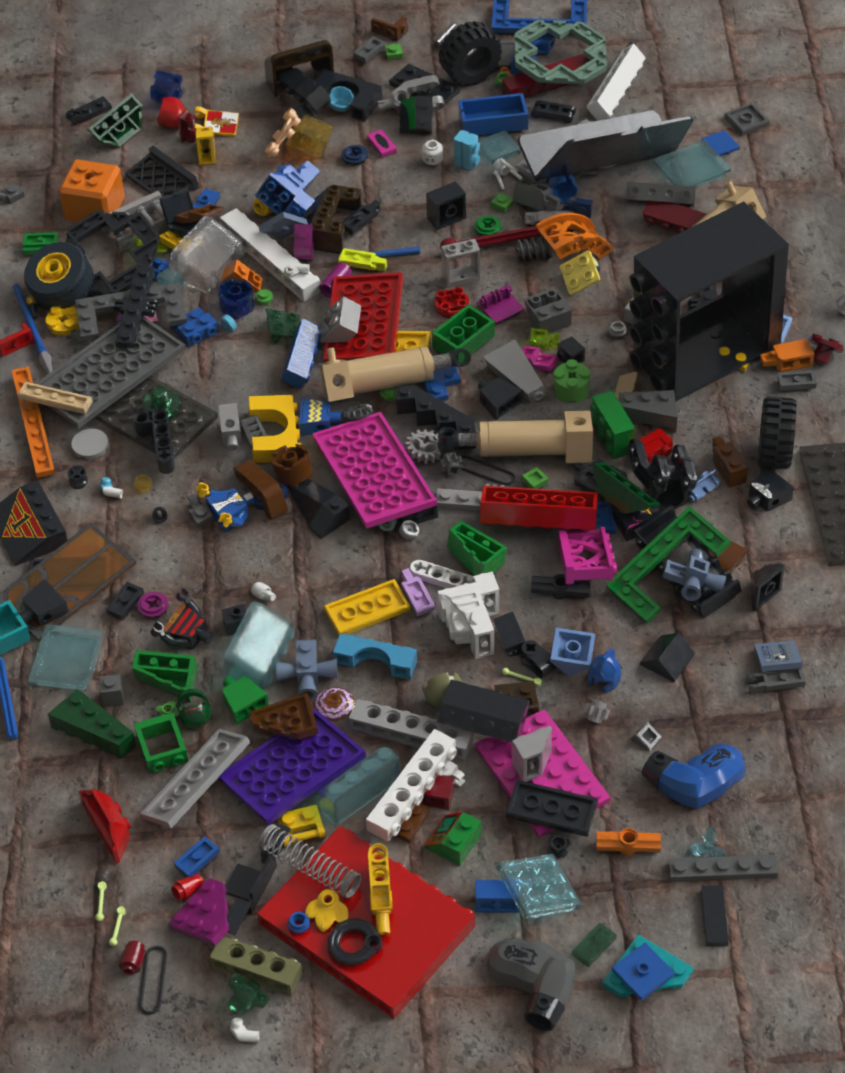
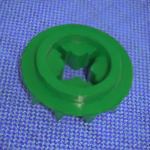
(487, 221)

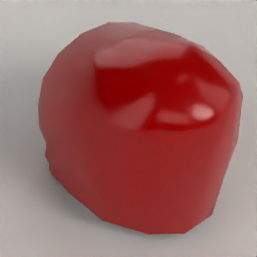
(169, 112)

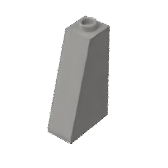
(513, 366)

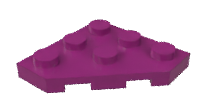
(204, 914)

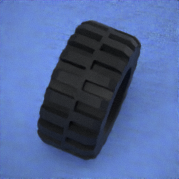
(460, 43)
(777, 432)

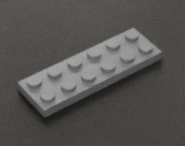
(195, 778)

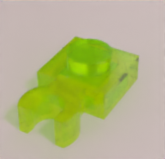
(541, 338)

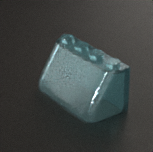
(258, 645)
(358, 785)

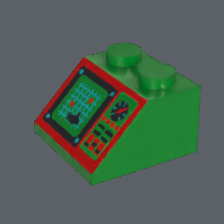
(454, 837)

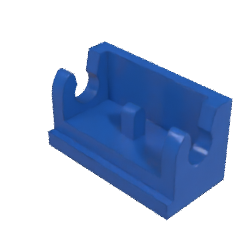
(493, 897)

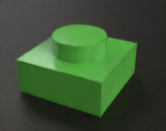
(393, 52)
(502, 202)
(535, 478)

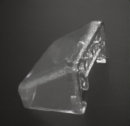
(204, 253)

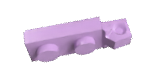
(416, 593)

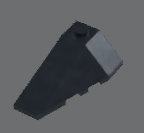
(320, 507)

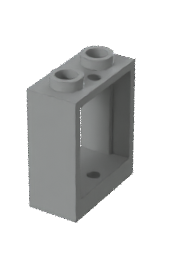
(470, 273)

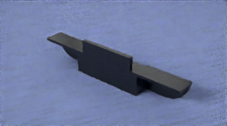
(251, 884)

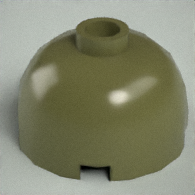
(437, 688)

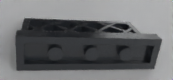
(181, 175)

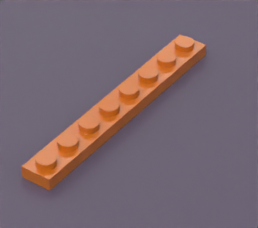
(34, 427)

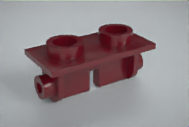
(186, 126)

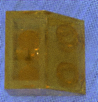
(311, 136)

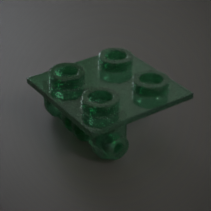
(281, 324)

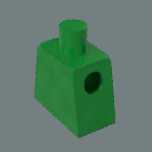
(242, 697)

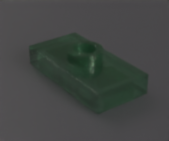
(594, 945)

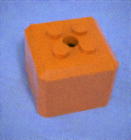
(90, 189)

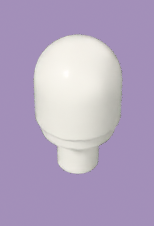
(262, 591)

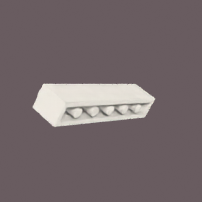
(616, 83)

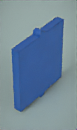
(722, 143)

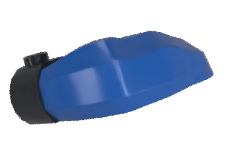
(698, 780)

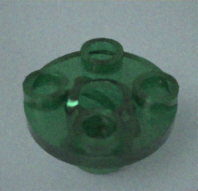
(162, 399)
(245, 995)

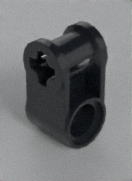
(536, 659)

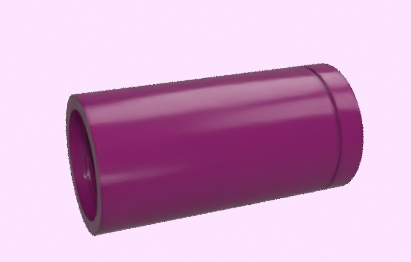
(340, 269)

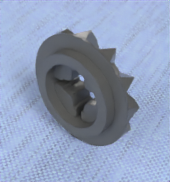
(358, 411)

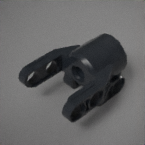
(665, 482)

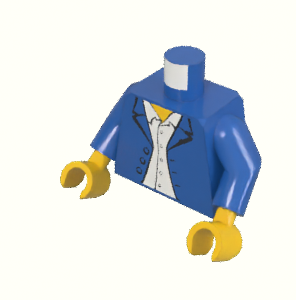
(227, 506)

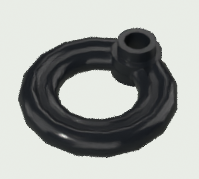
(365, 953)

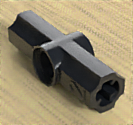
(558, 587)

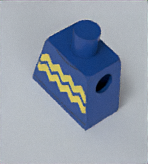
(316, 416)

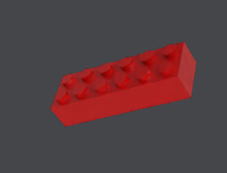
(538, 508)

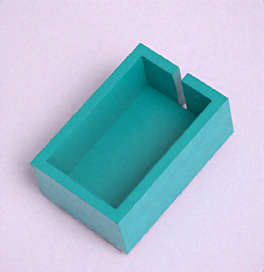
(12, 628)

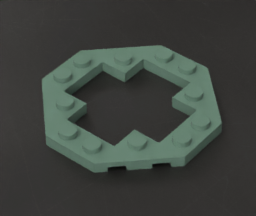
(560, 74)

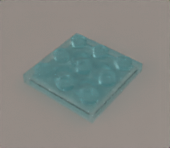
(538, 886)

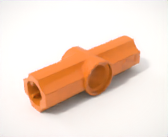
(638, 841)

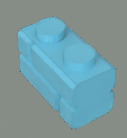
(466, 150)

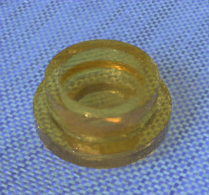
(143, 483)

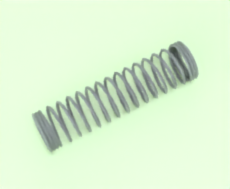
(344, 883)

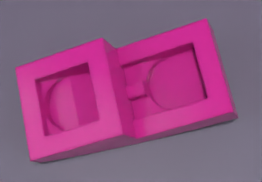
(540, 360)

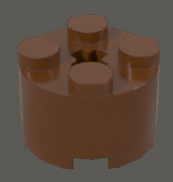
(291, 465)

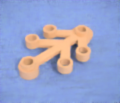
(291, 120)

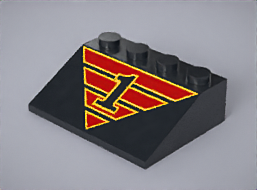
(29, 524)

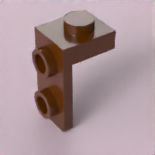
(389, 30)

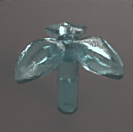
(710, 838)

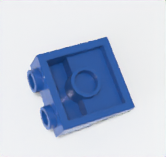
(198, 327)

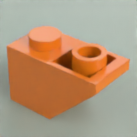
(240, 271)

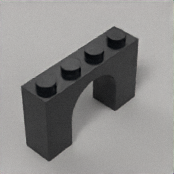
(366, 93)

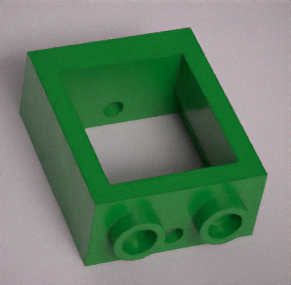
(155, 727)

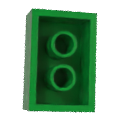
(464, 330)
(611, 424)

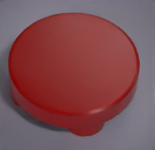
(450, 301)

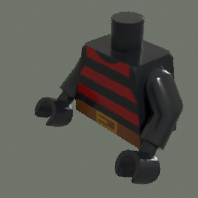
(185, 626)

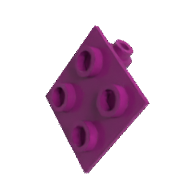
(500, 304)

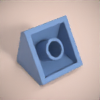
(572, 650)

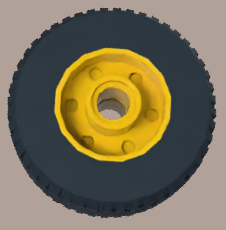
(58, 275)

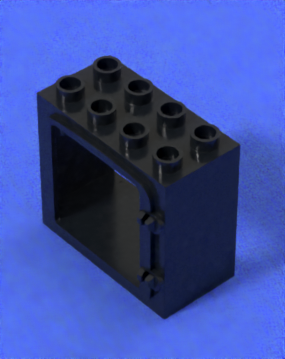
(753, 272)

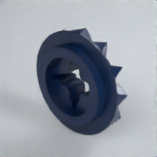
(360, 151)

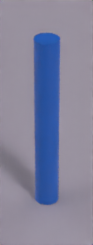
(397, 252)

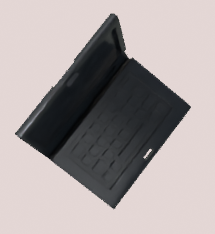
(174, 205)

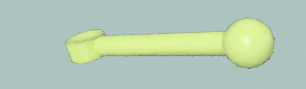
(505, 671)
(101, 886)
(120, 911)

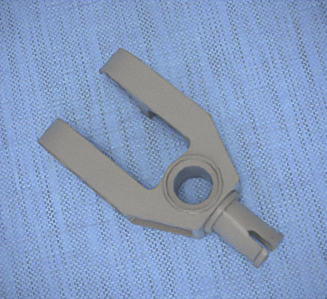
(413, 86)

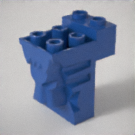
(290, 189)

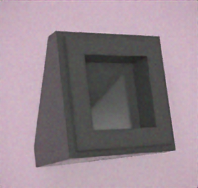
(646, 737)

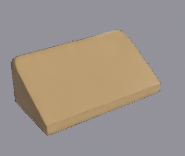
(626, 383)

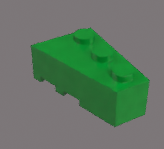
(476, 549)
(166, 671)

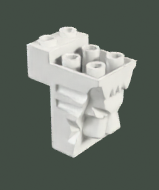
(468, 611)

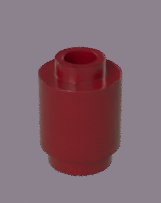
(132, 957)

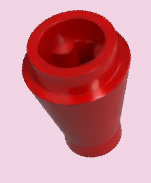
(186, 887)

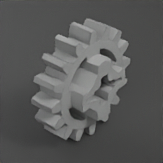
(423, 446)

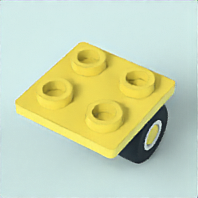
(580, 272)

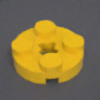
(59, 328)

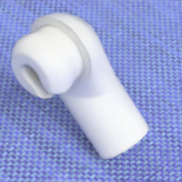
(241, 1032)

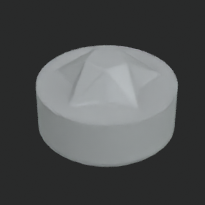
(409, 530)

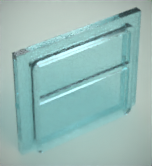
(692, 165)
(66, 657)

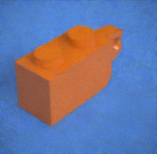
(789, 356)

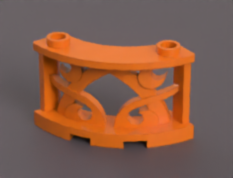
(570, 242)

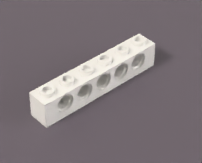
(390, 804)

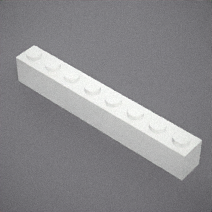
(270, 254)

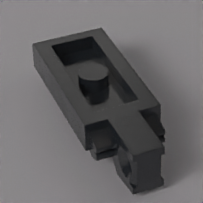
(361, 217)

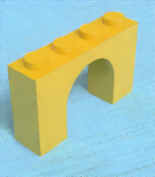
(279, 410)

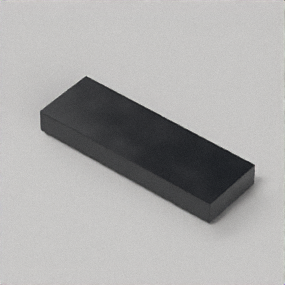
(714, 915)

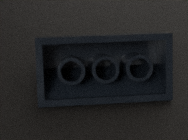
(483, 711)

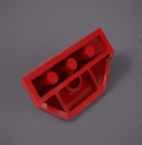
(107, 821)

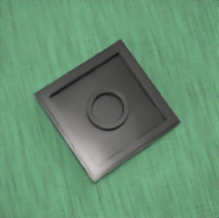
(747, 119)

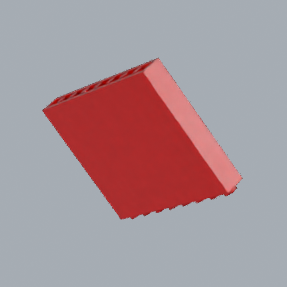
(422, 925)

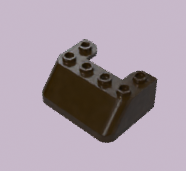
(318, 54)
(327, 233)

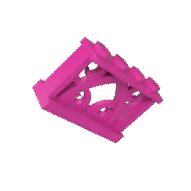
(598, 567)

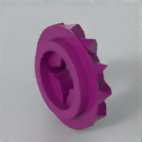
(150, 599)

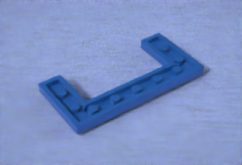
(503, 24)

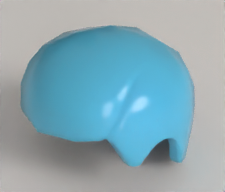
(340, 99)

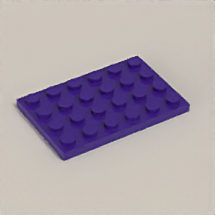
(290, 769)

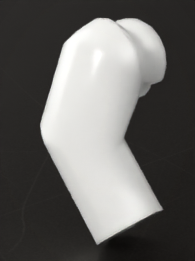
(294, 268)

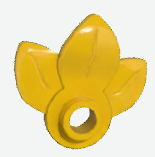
(327, 913)

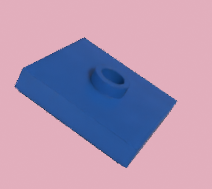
(643, 971)

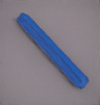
(6, 704)

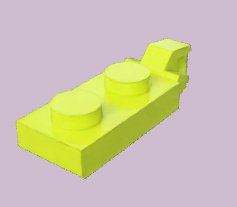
(362, 260)

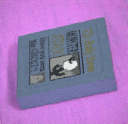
(778, 656)

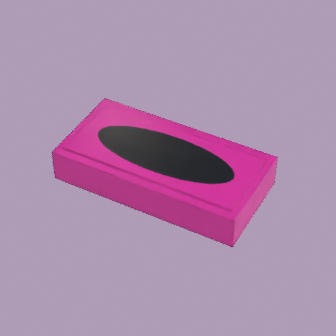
(382, 143)

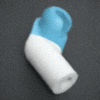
(108, 489)

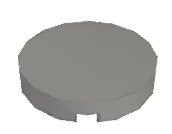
(90, 444)

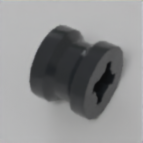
(77, 477)

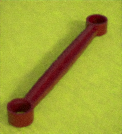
(500, 238)

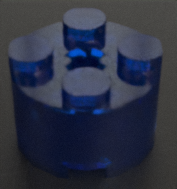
(166, 85)
(236, 298)

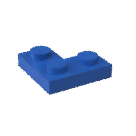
(441, 379)

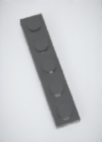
(723, 868)

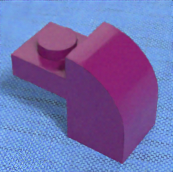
(303, 242)

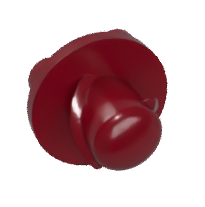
(824, 348)

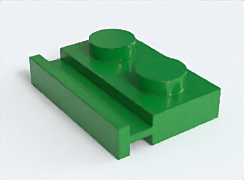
(34, 241)

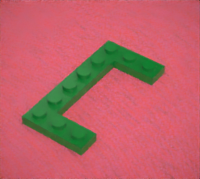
(686, 523)

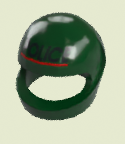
(194, 715)

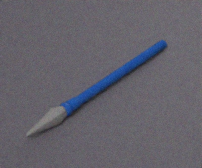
(44, 357)

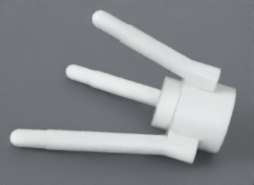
(503, 168)

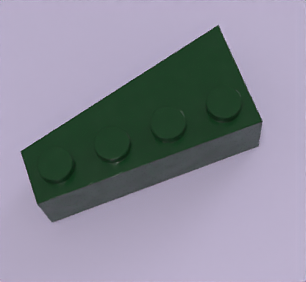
(91, 723)

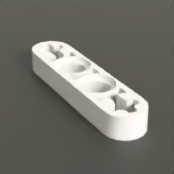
(444, 580)

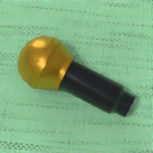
(32, 303)

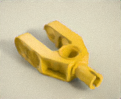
(380, 892)

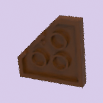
(287, 718)

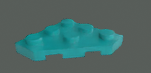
(682, 970)

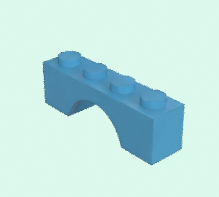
(353, 650)

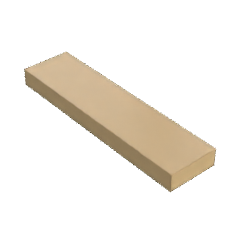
(55, 397)

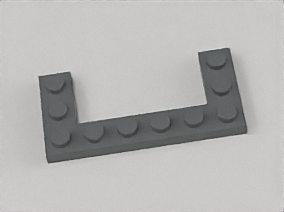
(89, 307)

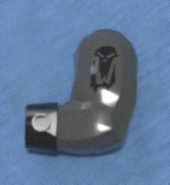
(537, 971)

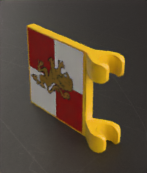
(222, 122)

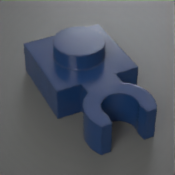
(579, 206)

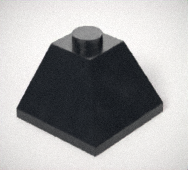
(766, 584)

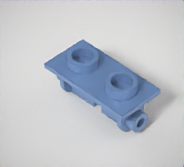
(705, 481)

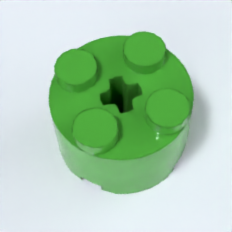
(572, 381)

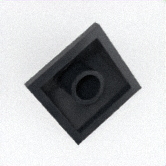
(668, 656)

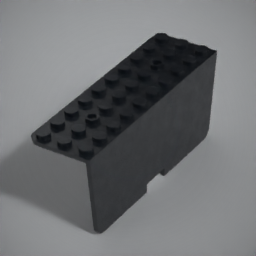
(601, 143)

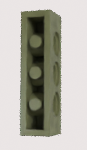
(263, 974)

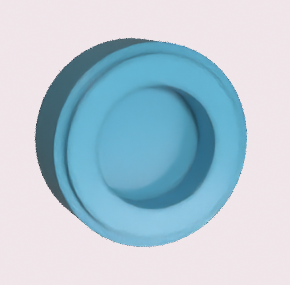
(228, 323)

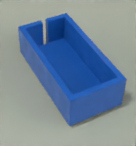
(493, 114)

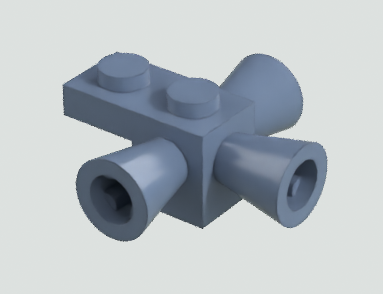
(693, 575)
(307, 668)

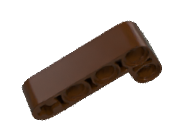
(263, 487)

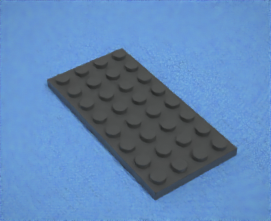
(112, 371)

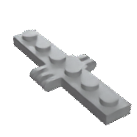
(459, 499)

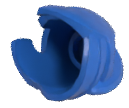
(563, 186)
(605, 669)

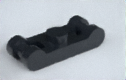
(553, 111)

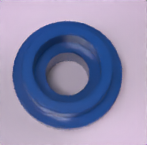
(298, 917)

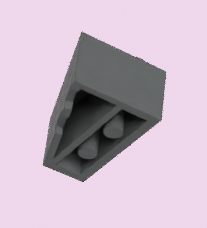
(651, 408)

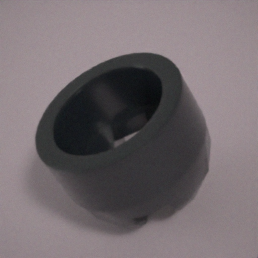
(155, 514)

